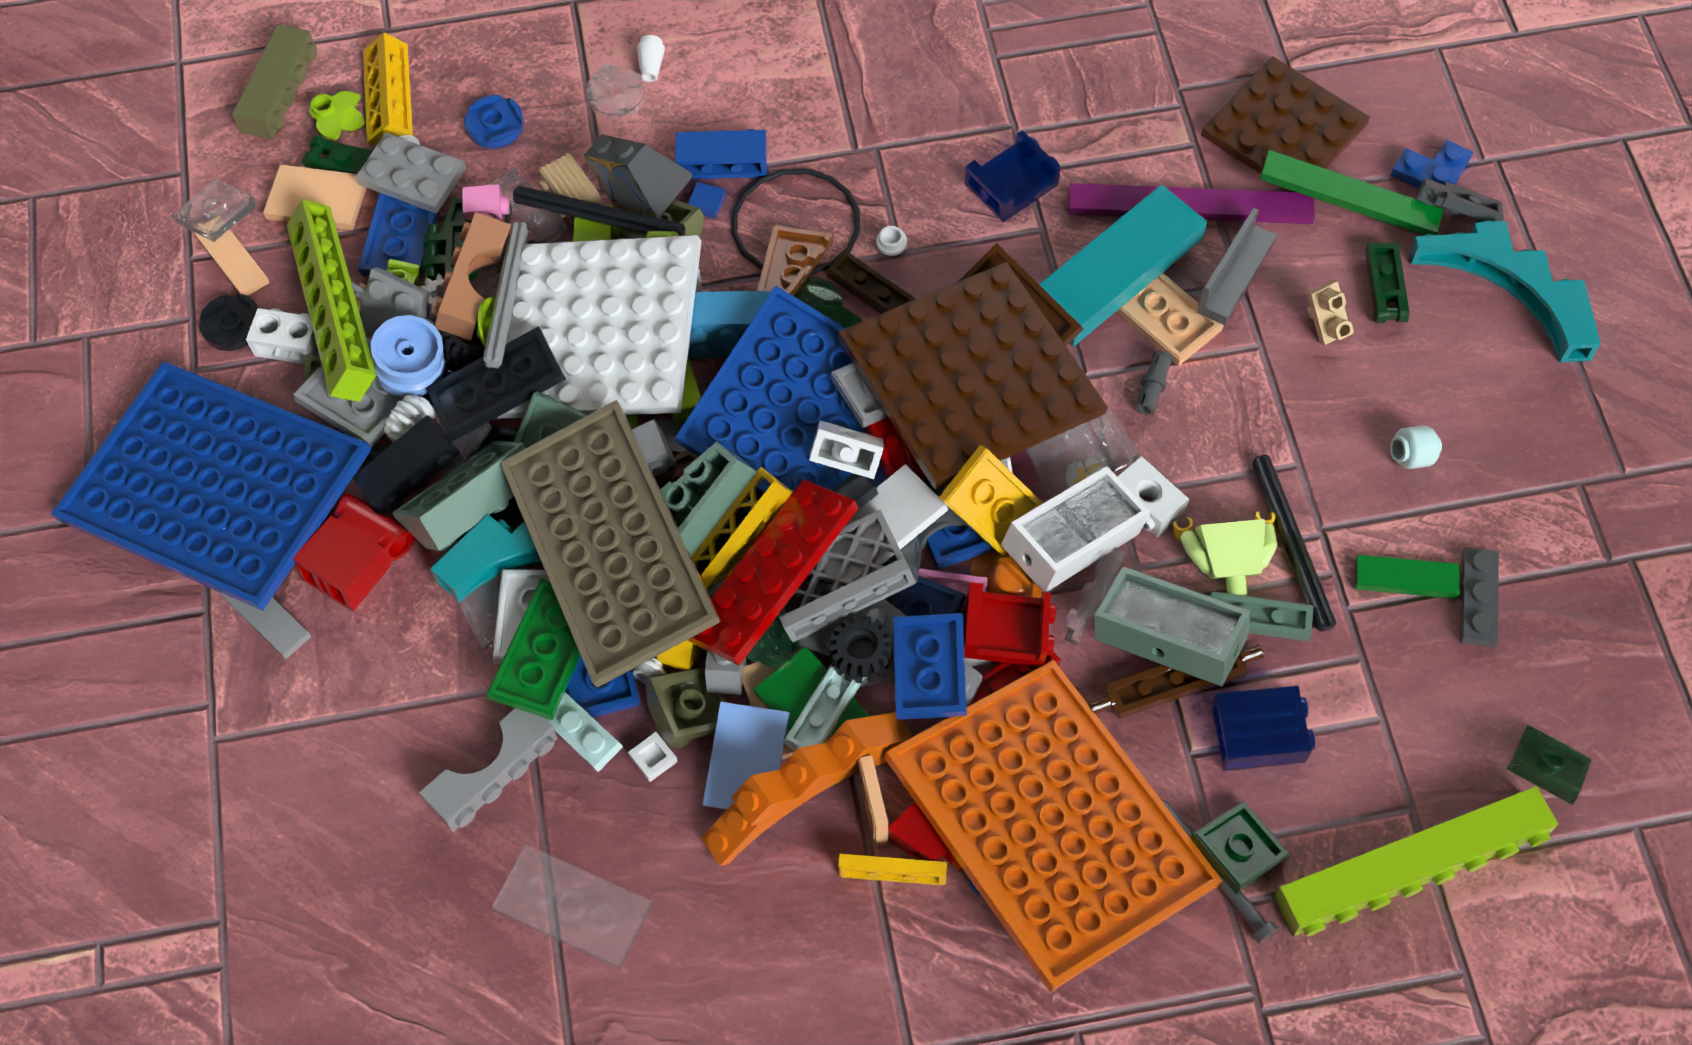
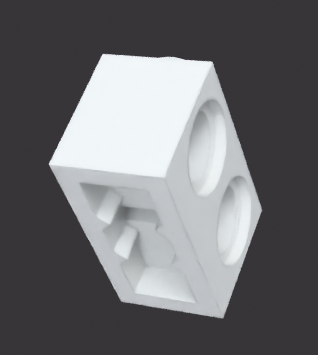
(284, 340)

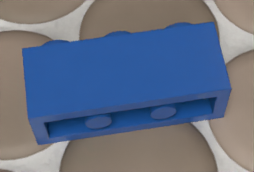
(722, 153)

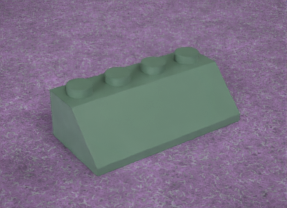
(460, 498)

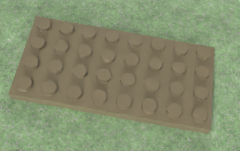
(609, 544)

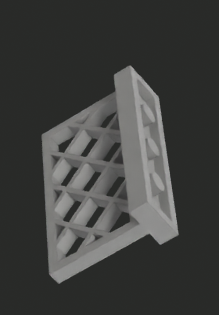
(854, 594)

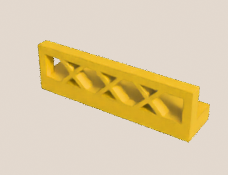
(391, 87)
(747, 532)

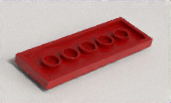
(774, 569)

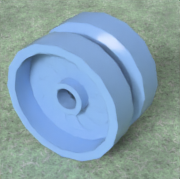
(407, 355)

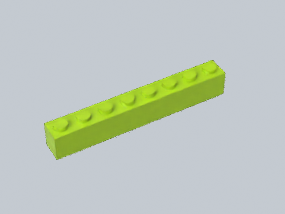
(1415, 861)

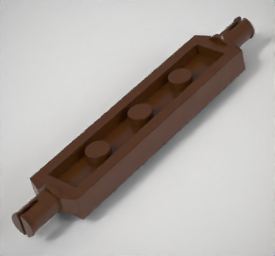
(1162, 686)

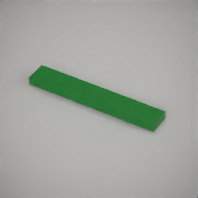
(1351, 193)

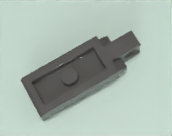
(1460, 200)

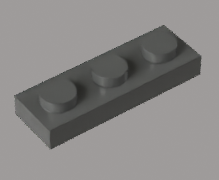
(1479, 597)

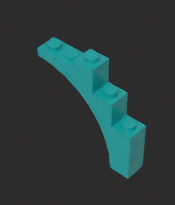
(1488, 253)
(483, 556)

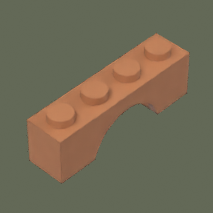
(482, 247)

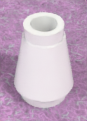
(650, 55)

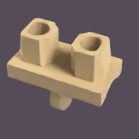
(1329, 312)

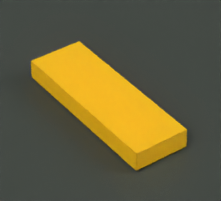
(892, 869)

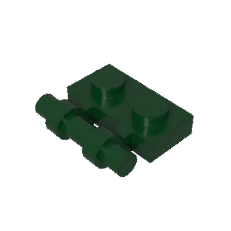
(434, 240)

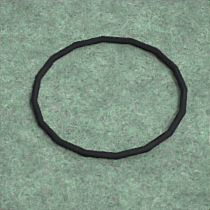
(795, 172)

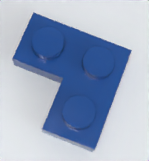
(1446, 166)

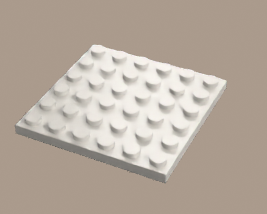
(612, 319)

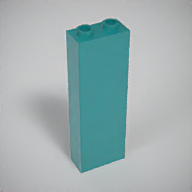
(1125, 259)

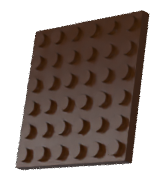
(971, 372)

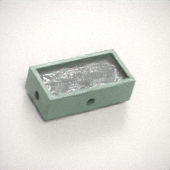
(1172, 625)

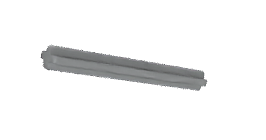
(505, 296)

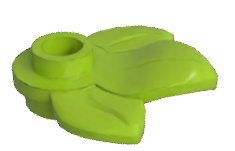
(336, 113)

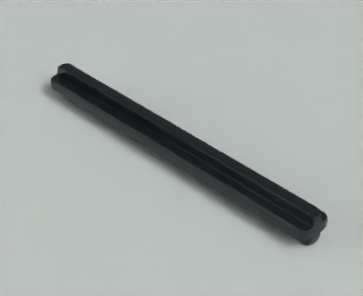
(594, 212)
(1294, 543)

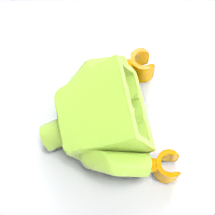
(1230, 549)

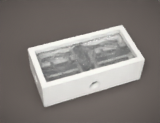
(1075, 529)

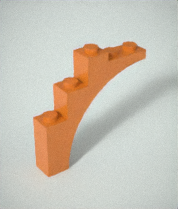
(809, 771)

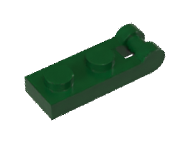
(339, 159)
(1387, 282)

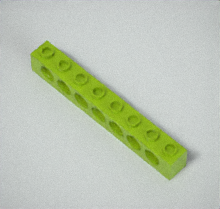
(331, 301)

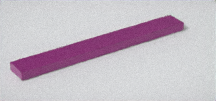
(1208, 203)

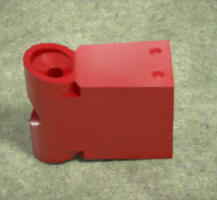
(351, 552)

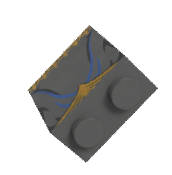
(636, 175)

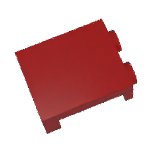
(1008, 627)

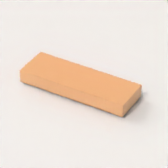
(235, 263)

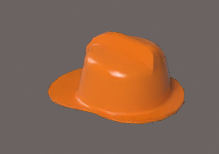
(1004, 575)

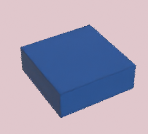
(708, 199)

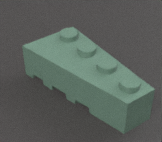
(706, 493)

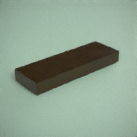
(867, 284)

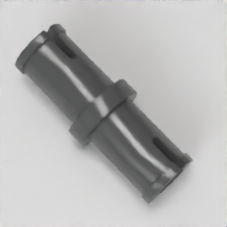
(1153, 382)

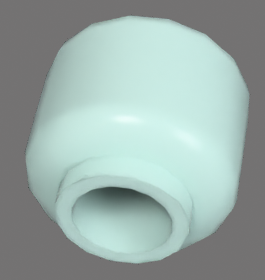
(1416, 447)

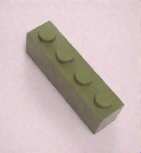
(275, 82)

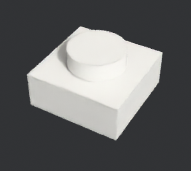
(652, 756)

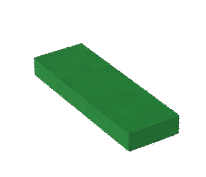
(1407, 576)

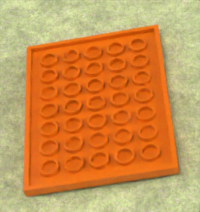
(1052, 823)

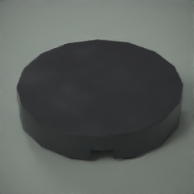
(228, 321)

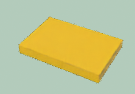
(988, 497)

